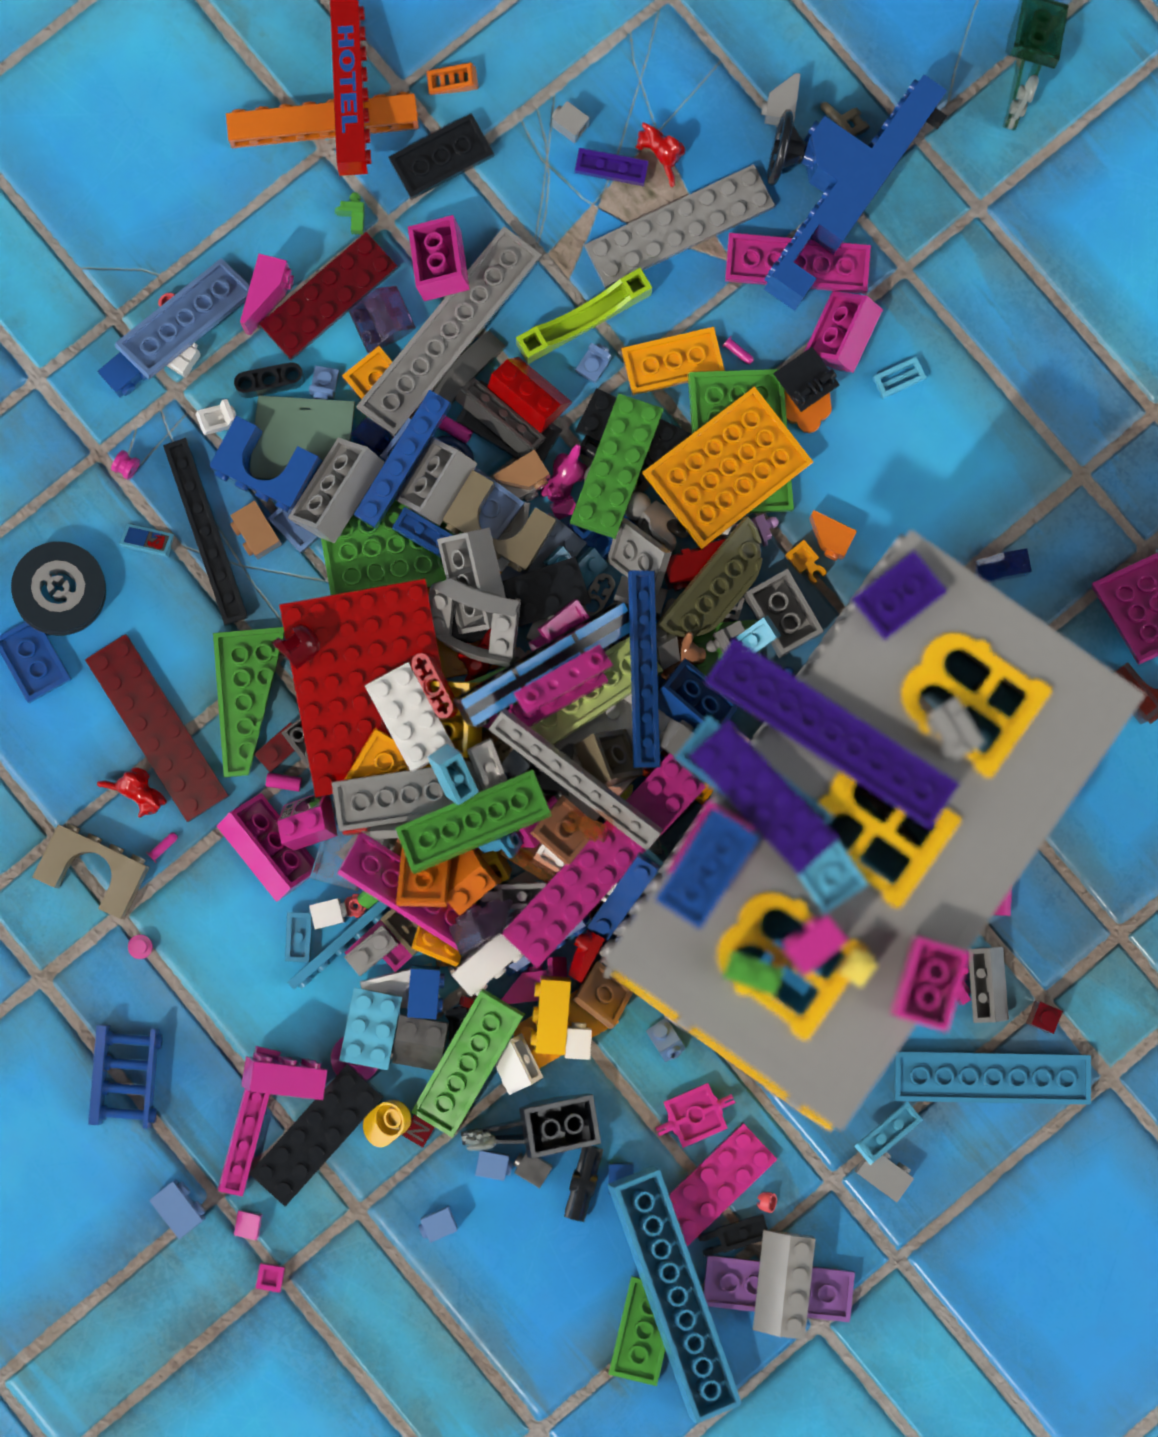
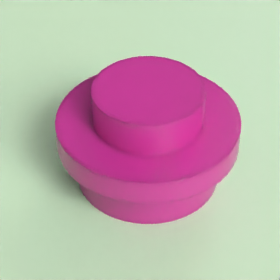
(140, 946)

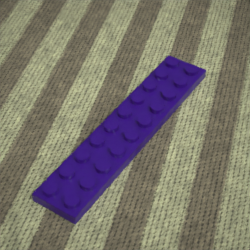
(832, 733)

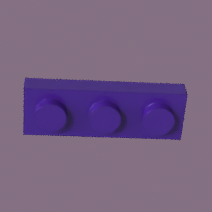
(611, 167)

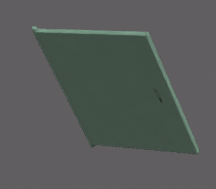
(288, 427)

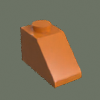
(831, 535)

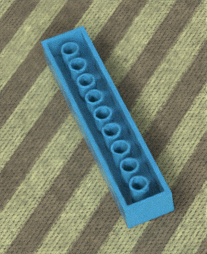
(674, 1294)

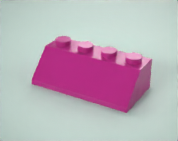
(256, 838)

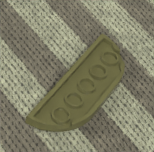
(717, 584)

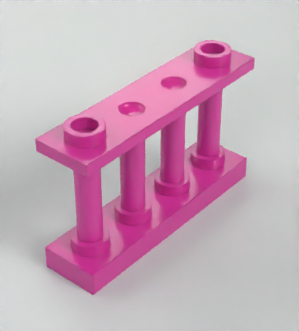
(562, 686)

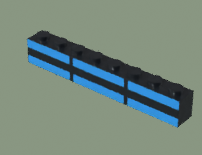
(498, 690)

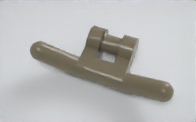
(842, 120)

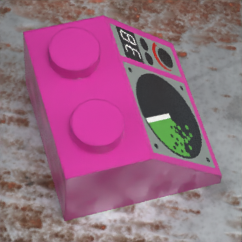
(306, 822)

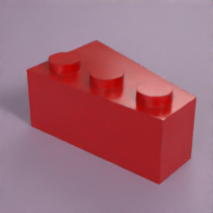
(686, 565)

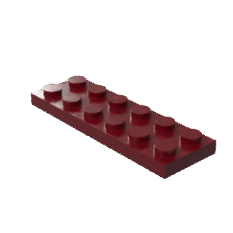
(328, 296)

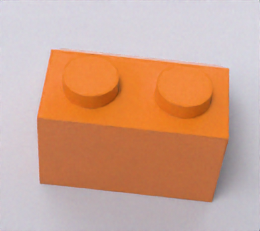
(469, 880)

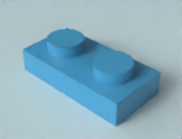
(298, 937)

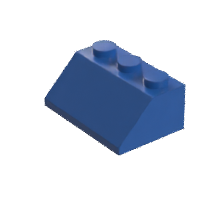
(689, 699)

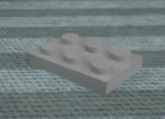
(638, 551)

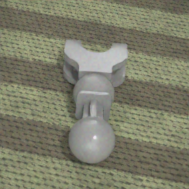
(654, 519)

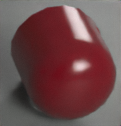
(307, 649)

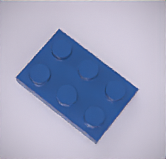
(32, 661)

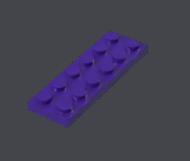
(763, 797)

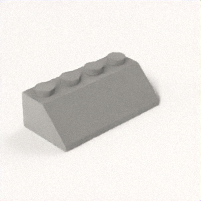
(336, 489)
(474, 563)
(784, 1284)

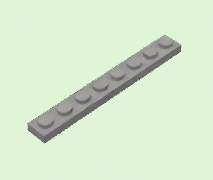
(575, 779)

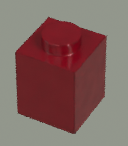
(1044, 1017)

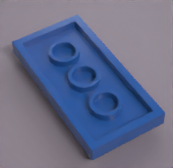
(706, 869)

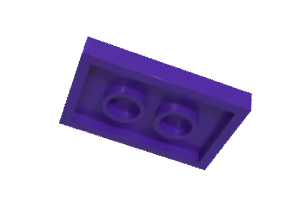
(899, 595)

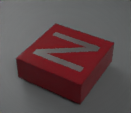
(418, 1131)

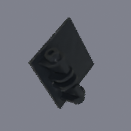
(806, 379)

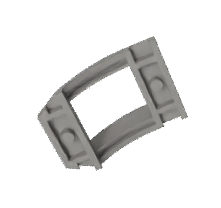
(503, 627)

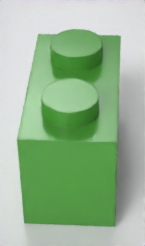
(752, 973)

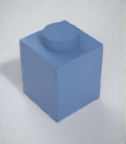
(493, 1165)
(438, 1224)

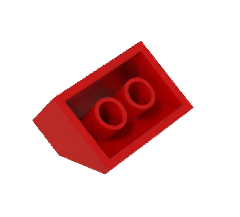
(528, 393)

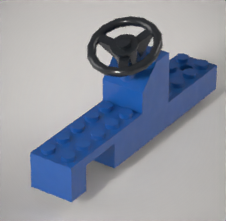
(845, 173)

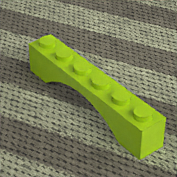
(557, 332)

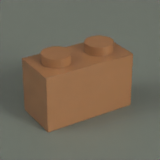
(255, 529)

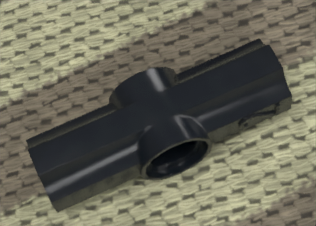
(583, 1183)

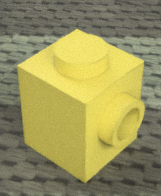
(857, 967)

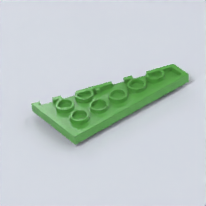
(244, 681)

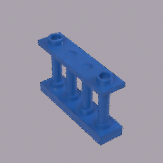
(104, 1062)

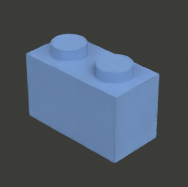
(178, 1208)

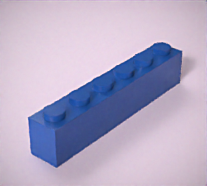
(402, 459)

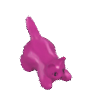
(566, 472)

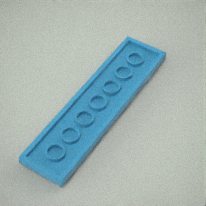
(992, 1077)

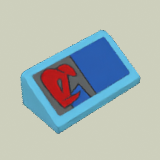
(147, 540)

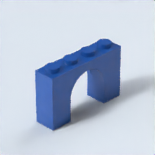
(233, 463)

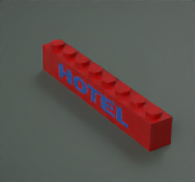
(349, 87)

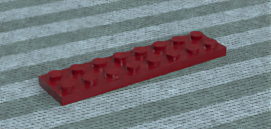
(157, 728)

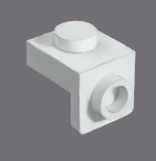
(216, 418)

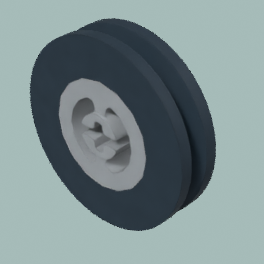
(36, 570)

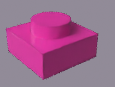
(270, 1277)

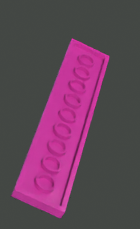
(599, 865)

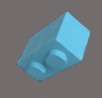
(453, 774)

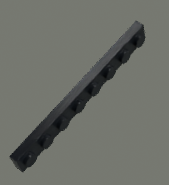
(205, 531)

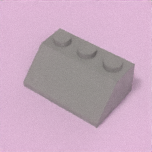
(436, 481)

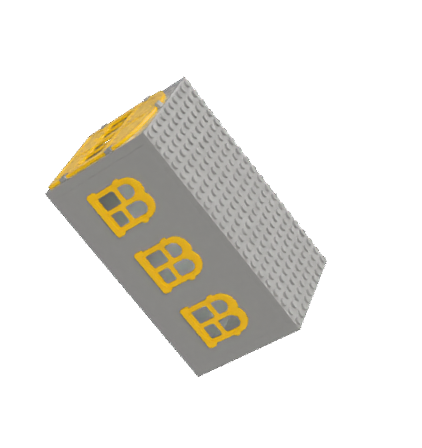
(954, 881)

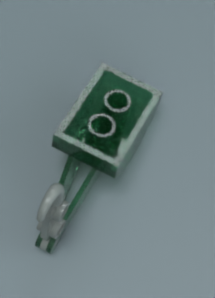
(1037, 38)

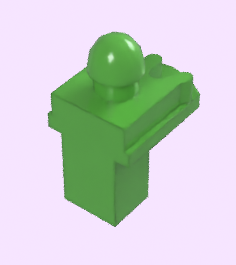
(355, 210)

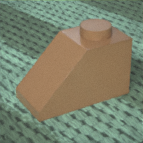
(524, 473)

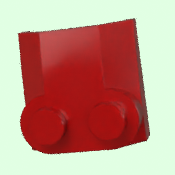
(588, 947)

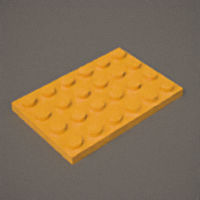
(727, 467)

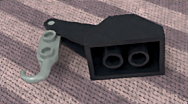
(547, 1127)

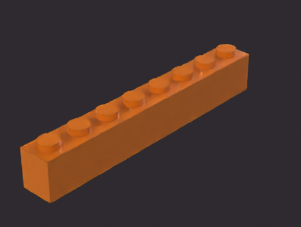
(315, 121)

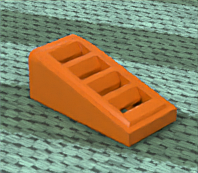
(462, 86)

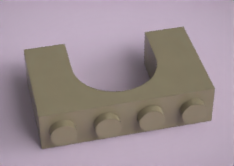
(518, 550)
(69, 844)

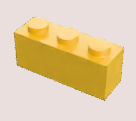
(551, 1014)

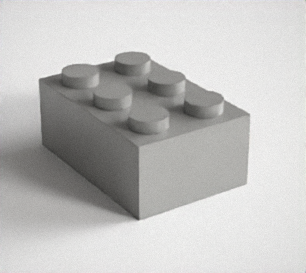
(787, 609)

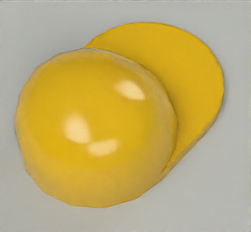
(386, 1122)

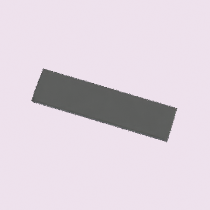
(499, 417)

